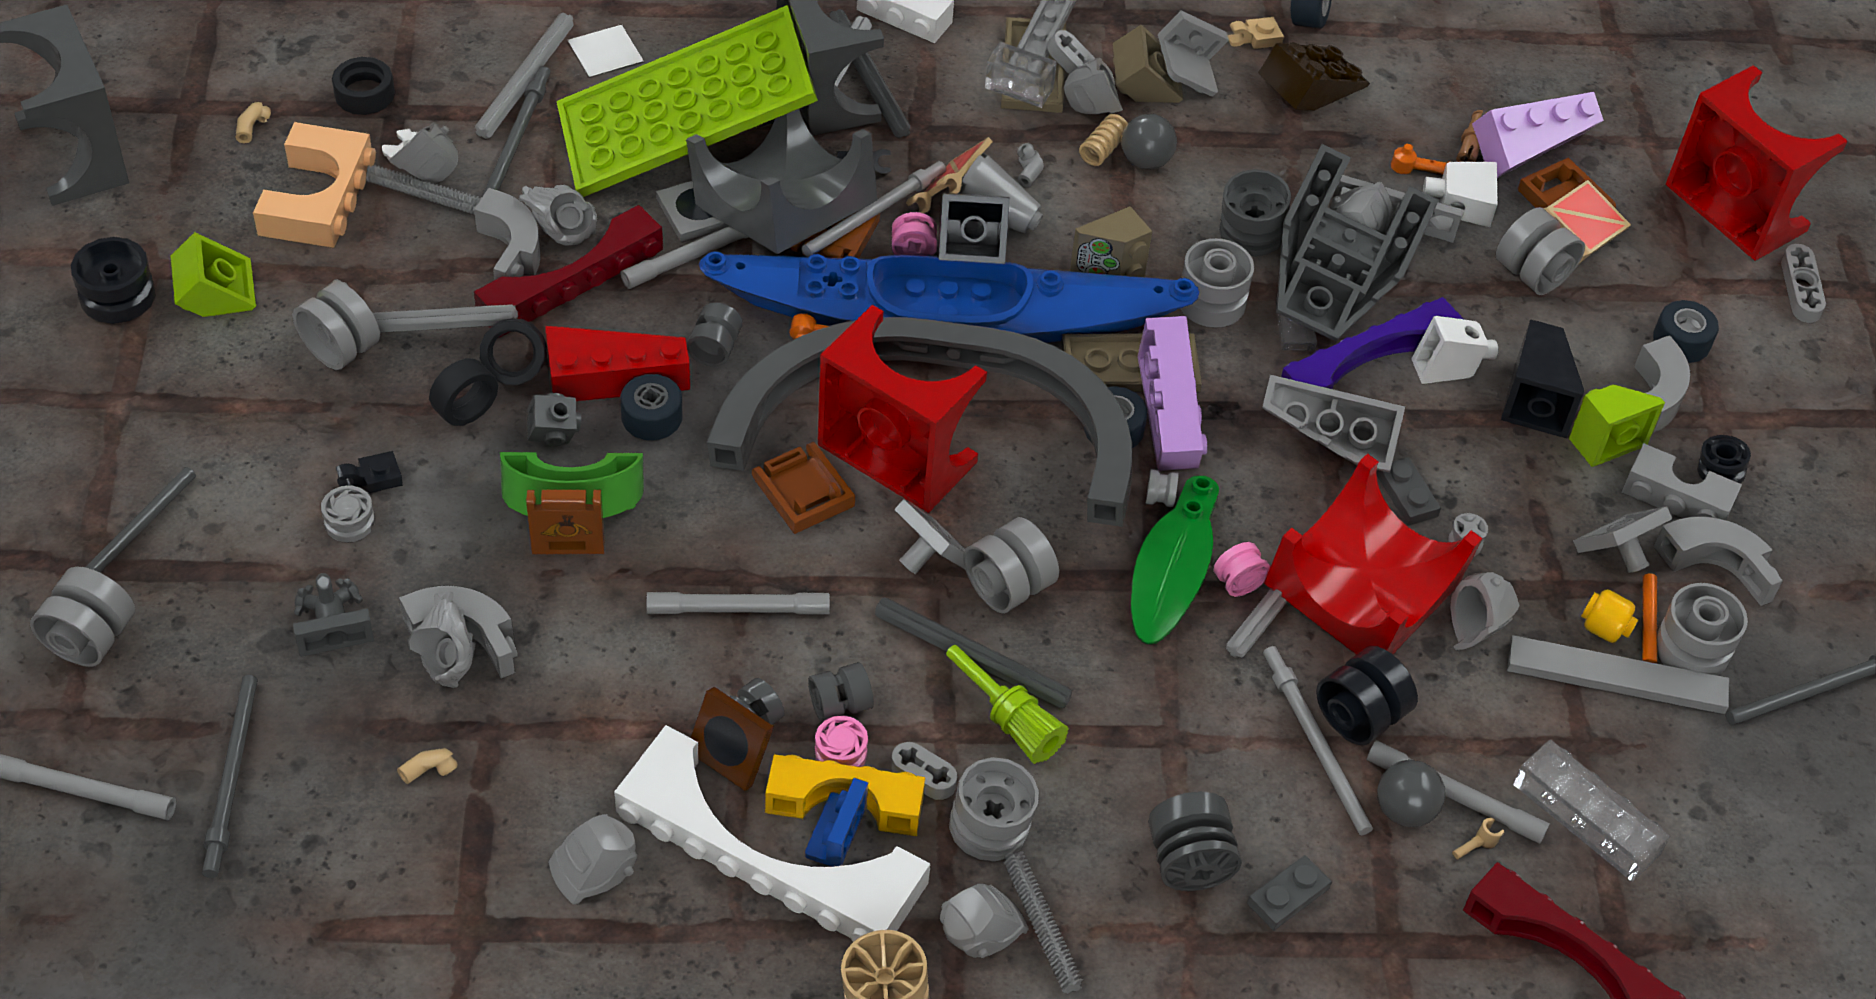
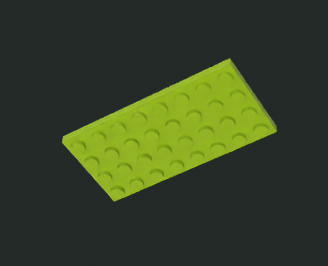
(699, 90)

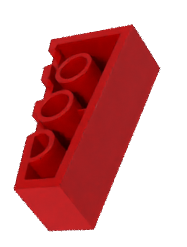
(601, 362)

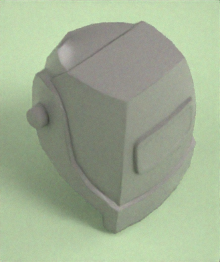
(1092, 88)
(428, 154)
(1366, 205)
(1481, 608)
(593, 858)
(981, 921)

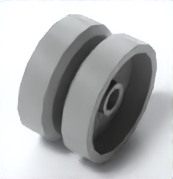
(336, 325)

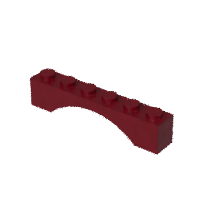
(627, 242)
(1515, 908)

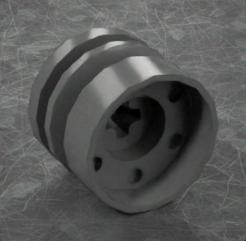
(1255, 211)
(1194, 841)

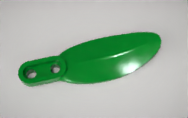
(1173, 562)

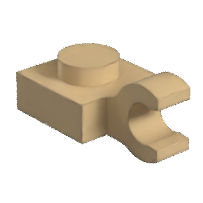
(1258, 32)

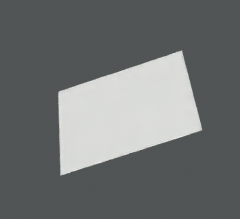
(605, 50)

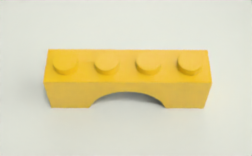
(801, 783)

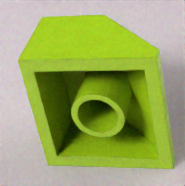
(211, 278)
(1614, 423)

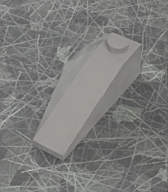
(1337, 419)

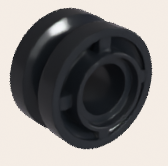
(1725, 457)

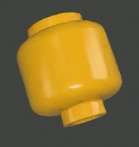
(1609, 616)

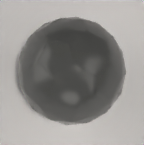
(1149, 141)
(1411, 793)

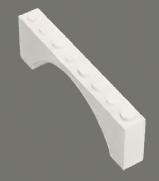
(848, 899)

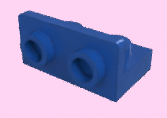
(838, 825)

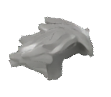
(561, 213)
(444, 642)

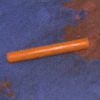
(1649, 618)

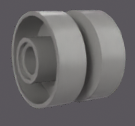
(1540, 251)
(1223, 278)
(1011, 564)
(82, 616)
(1701, 629)

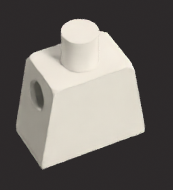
(1467, 187)
(1452, 350)

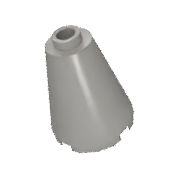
(990, 179)

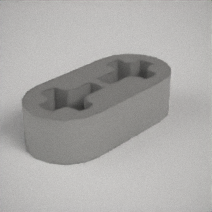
(1071, 55)
(927, 766)

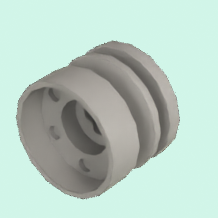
(993, 808)

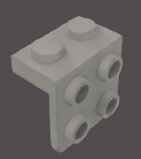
(1188, 47)

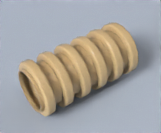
(1103, 140)

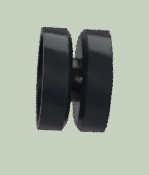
(113, 280)

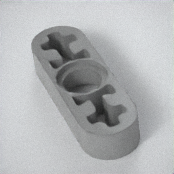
(1813, 309)

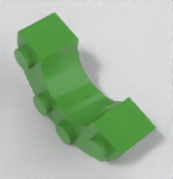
(616, 475)

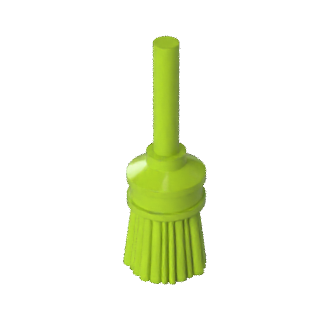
(1016, 712)

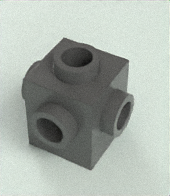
(552, 419)

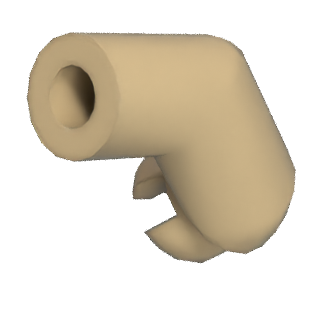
(246, 120)
(426, 760)

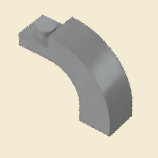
(514, 224)
(1667, 374)
(1722, 544)
(482, 616)

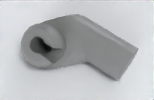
(1031, 164)

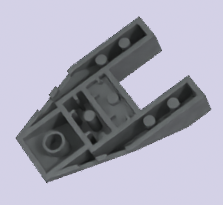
(1336, 265)

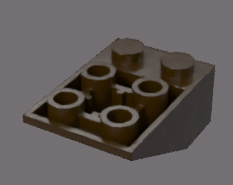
(1311, 75)

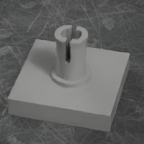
(1624, 534)
(932, 539)

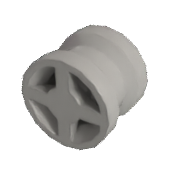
(1162, 488)
(1464, 524)

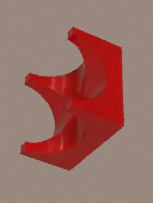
(1744, 170)
(889, 422)
(1366, 570)

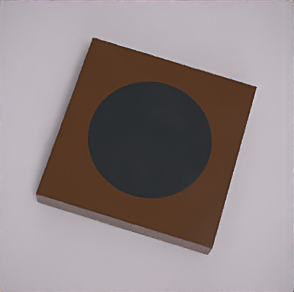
(731, 738)

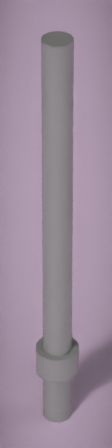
(916, 182)
(1287, 682)

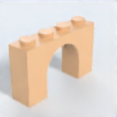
(322, 215)

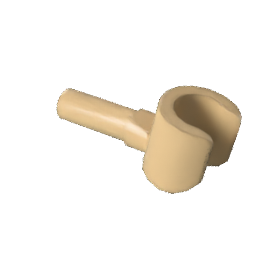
(1483, 838)

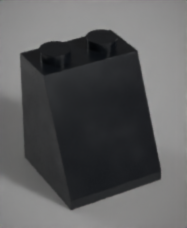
(973, 228)
(1544, 382)

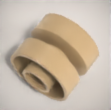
(885, 967)

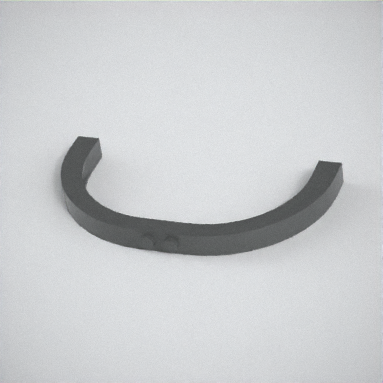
(950, 345)

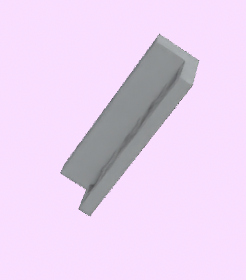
(1442, 223)

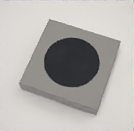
(684, 214)

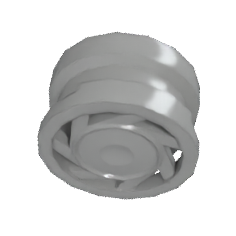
(348, 515)

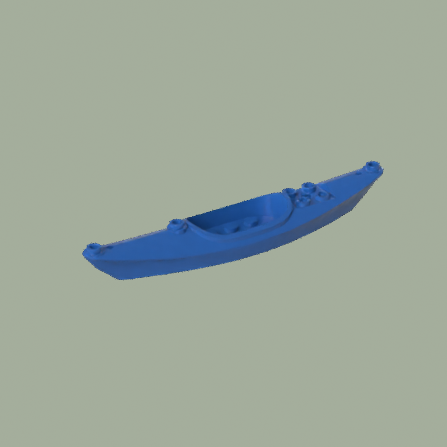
(968, 293)

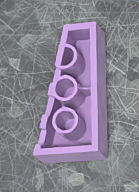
(1531, 129)
(1171, 393)

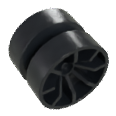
(1367, 695)

